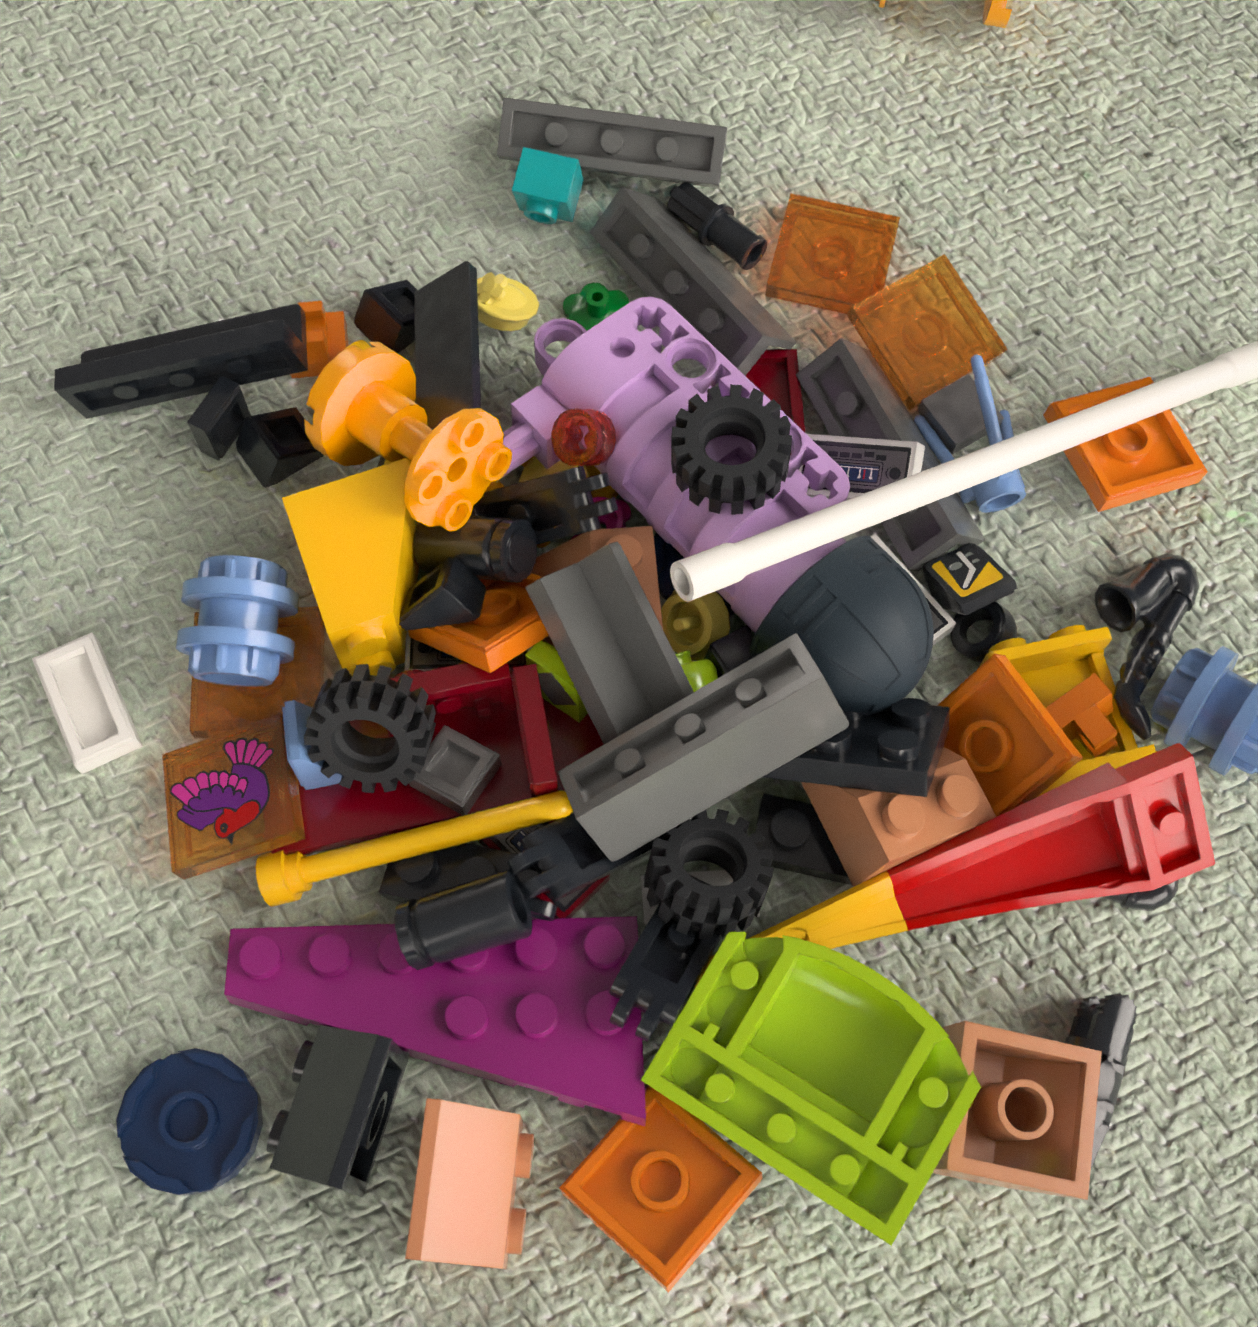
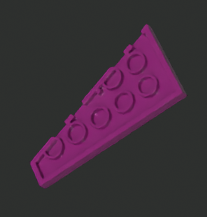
(506, 1014)

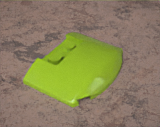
(818, 1074)

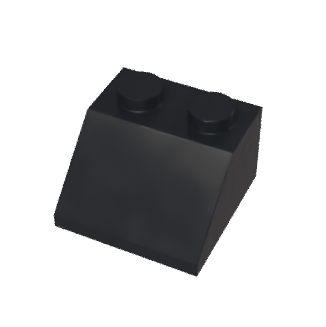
(338, 1108)

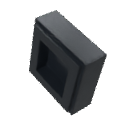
(219, 418)

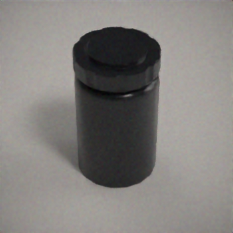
(486, 545)
(463, 920)

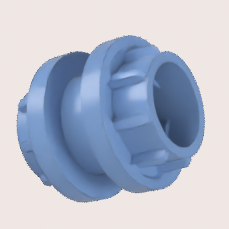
(237, 621)
(1212, 707)

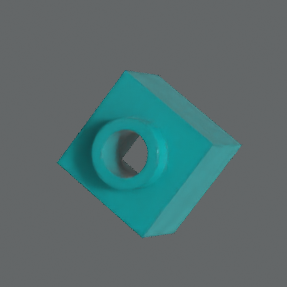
(547, 186)

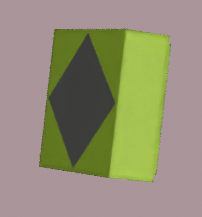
(555, 681)

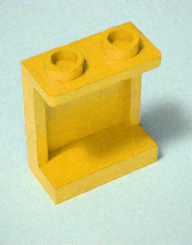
(1056, 667)

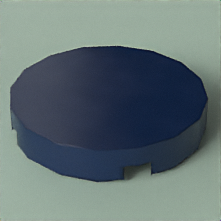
(189, 1122)

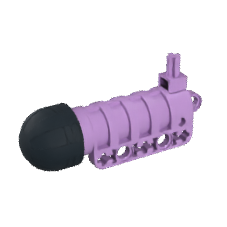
(843, 599)

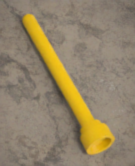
(286, 877)

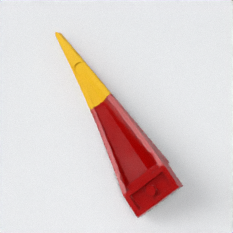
(1076, 842)

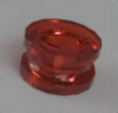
(567, 435)

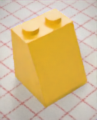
(359, 561)

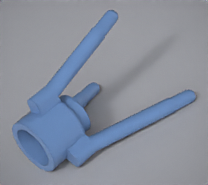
(997, 492)

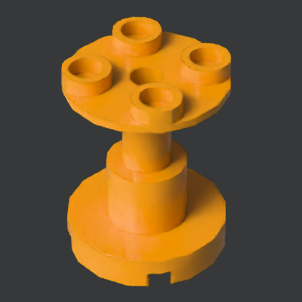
(370, 410)

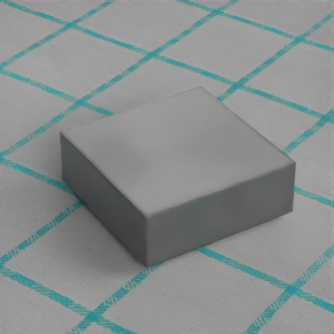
(956, 414)
(456, 770)

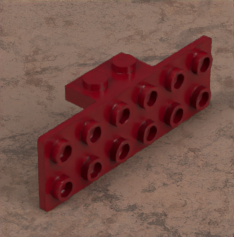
(471, 703)

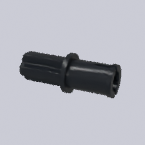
(717, 225)

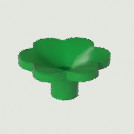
(593, 304)

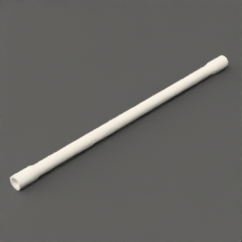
(731, 562)

